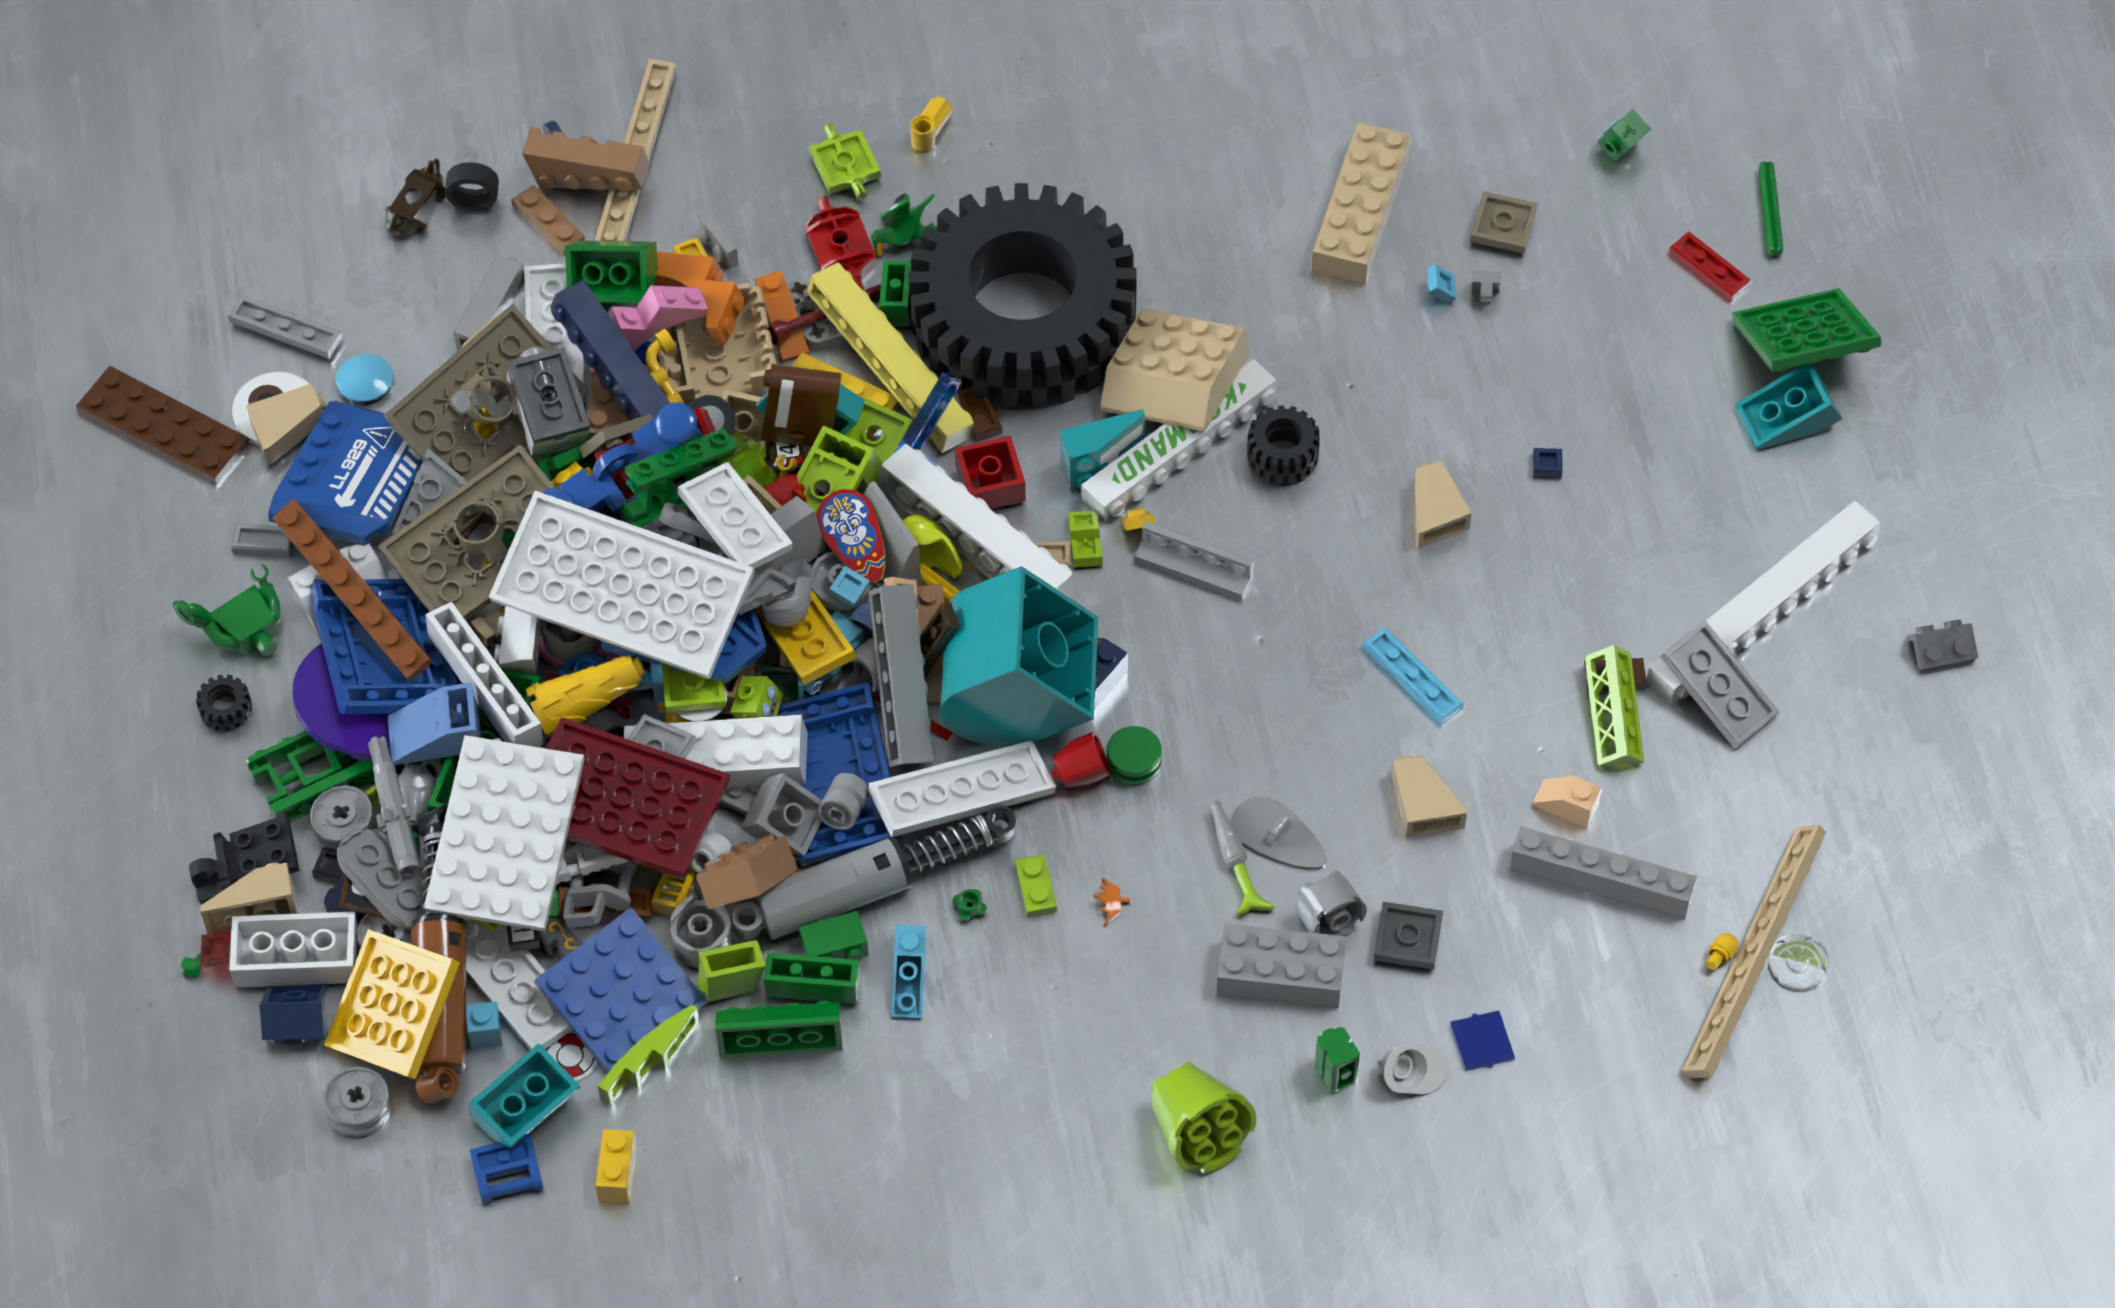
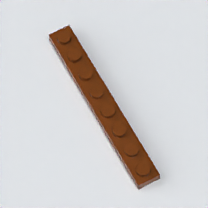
(352, 590)

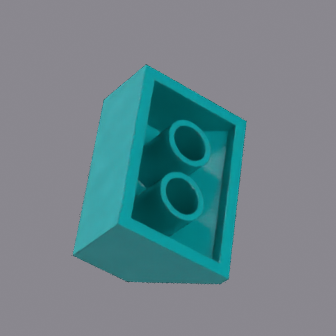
(522, 1097)

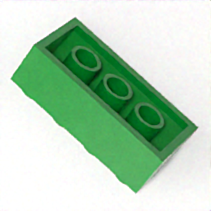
(779, 1029)

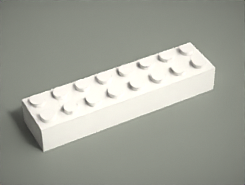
(967, 521)

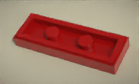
(1710, 266)

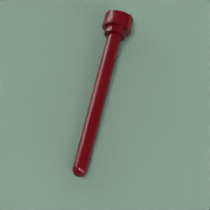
(782, 330)

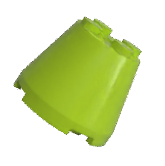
(1201, 1118)

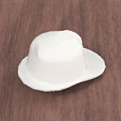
(1414, 1068)

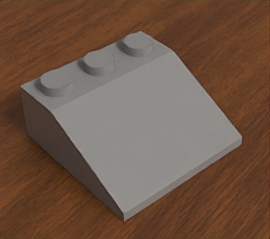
(900, 546)

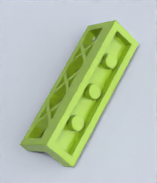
(1623, 707)

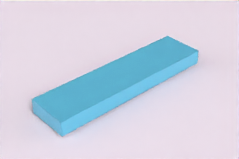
(1413, 676)

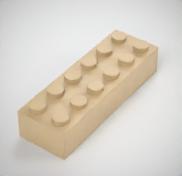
(1361, 203)

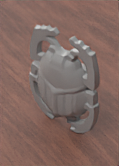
(418, 785)

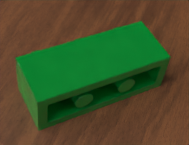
(812, 978)

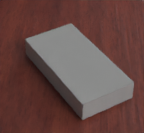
(261, 540)

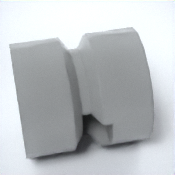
(843, 801)

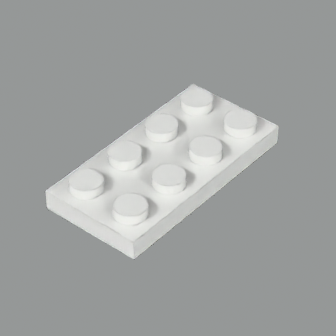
(734, 517)

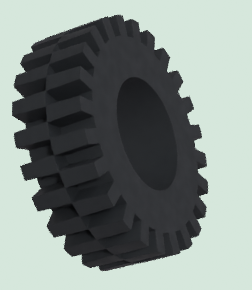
(1012, 239)

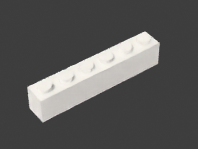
(491, 686)

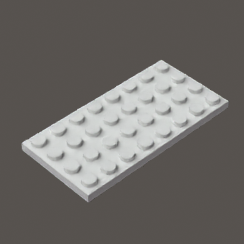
(622, 584)

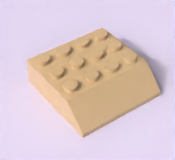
(1174, 369)

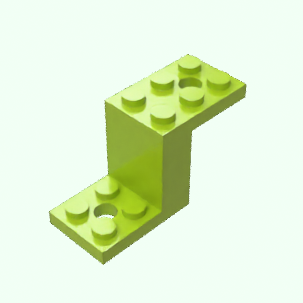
(852, 459)

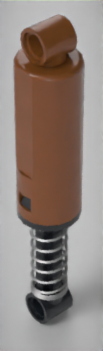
(446, 937)

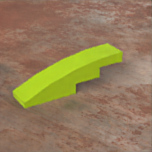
(655, 1047)

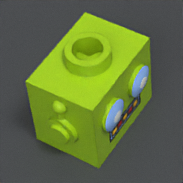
(756, 698)

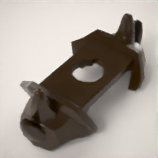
(402, 216)

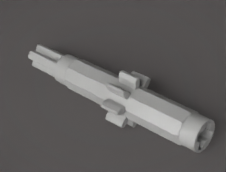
(395, 813)

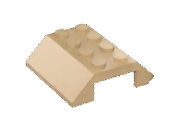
(704, 368)

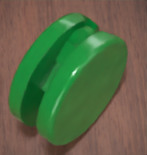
(1134, 755)

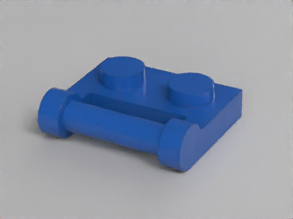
(499, 1160)

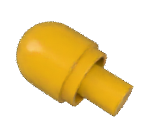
(1722, 950)

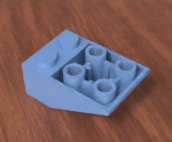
(434, 725)

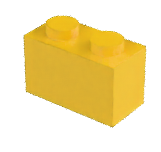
(616, 1166)

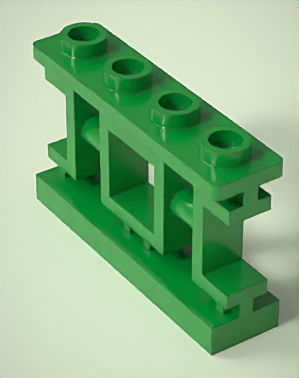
(654, 475)
(295, 751)

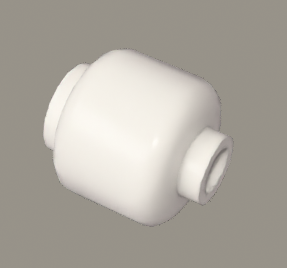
(710, 847)

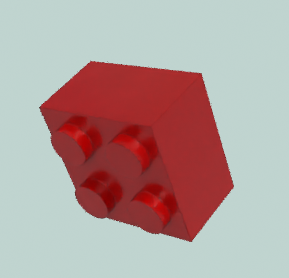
(991, 472)

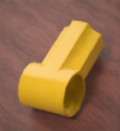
(928, 124)

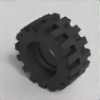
(224, 688)

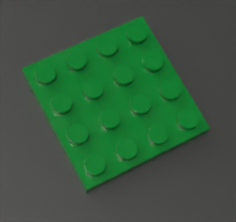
(1806, 329)

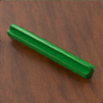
(1771, 208)

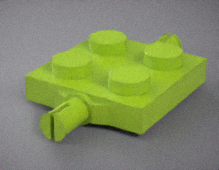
(844, 161)

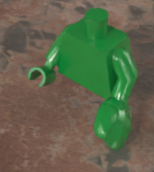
(241, 623)

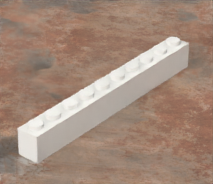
(1781, 588)

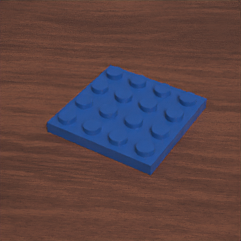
(618, 988)

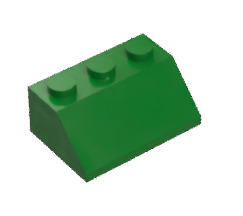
(612, 268)

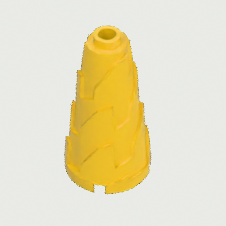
(583, 692)

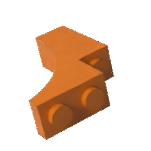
(703, 272)

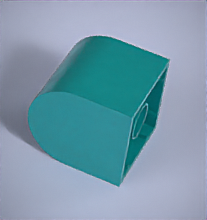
(1018, 661)

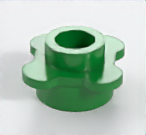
(969, 896)

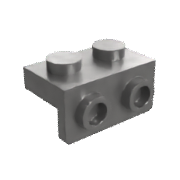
(1944, 645)

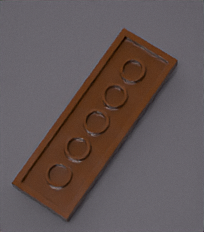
(163, 425)

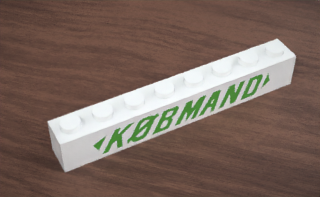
(1174, 446)

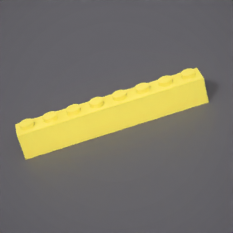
(885, 351)

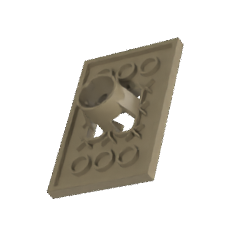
(431, 420)
(438, 568)

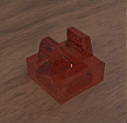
(215, 949)

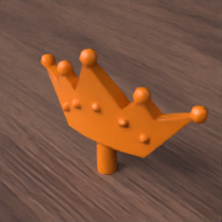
(1111, 900)

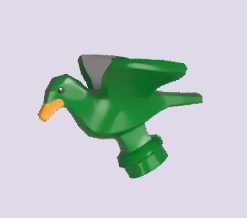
(903, 222)

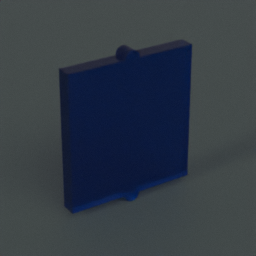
(1482, 1040)

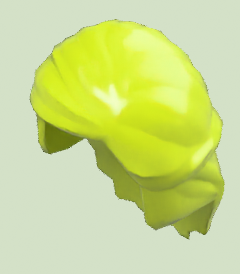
(934, 545)

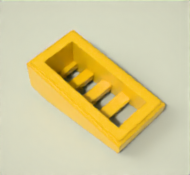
(664, 906)

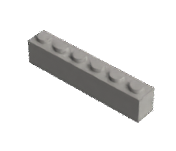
(901, 676)
(1603, 872)

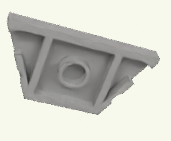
(765, 585)

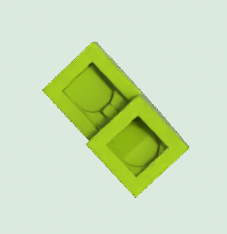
(1085, 538)

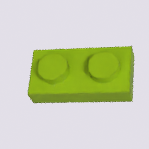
(1035, 885)

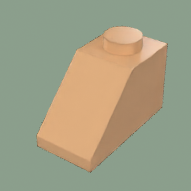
(1569, 799)

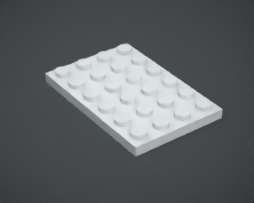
(504, 833)

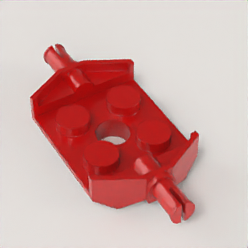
(855, 254)

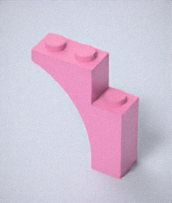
(657, 311)

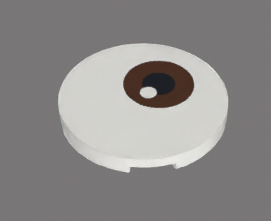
(259, 389)

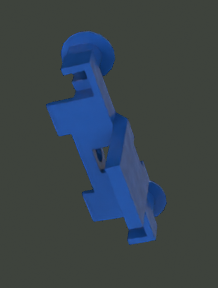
(671, 427)

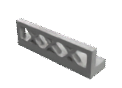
(1194, 562)

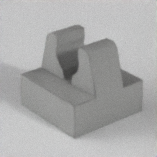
(1486, 283)

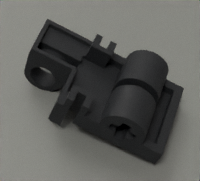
(246, 851)

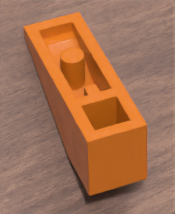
(781, 307)

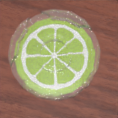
(1798, 963)

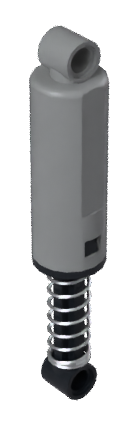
(861, 877)

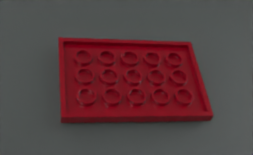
(639, 799)

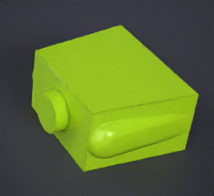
(730, 970)

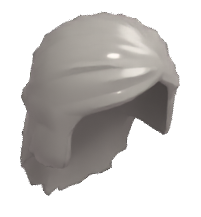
(794, 606)

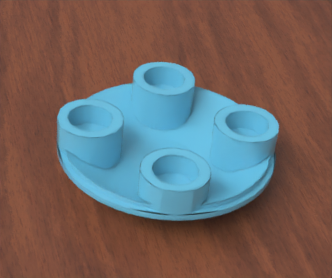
(364, 378)

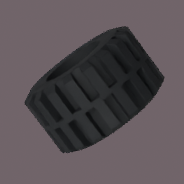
(1285, 426)

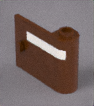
(799, 404)

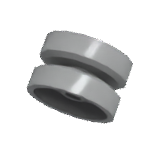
(824, 574)

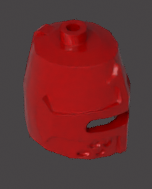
(1081, 762)

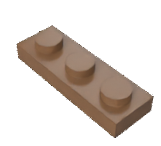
(546, 218)

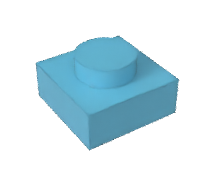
(1441, 283)
(849, 586)

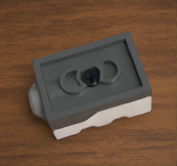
(547, 400)

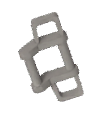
(598, 896)

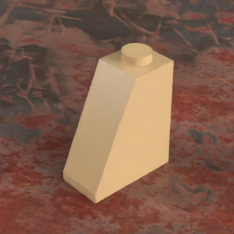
(285, 420)
(1437, 505)
(1424, 798)

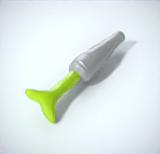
(1236, 858)

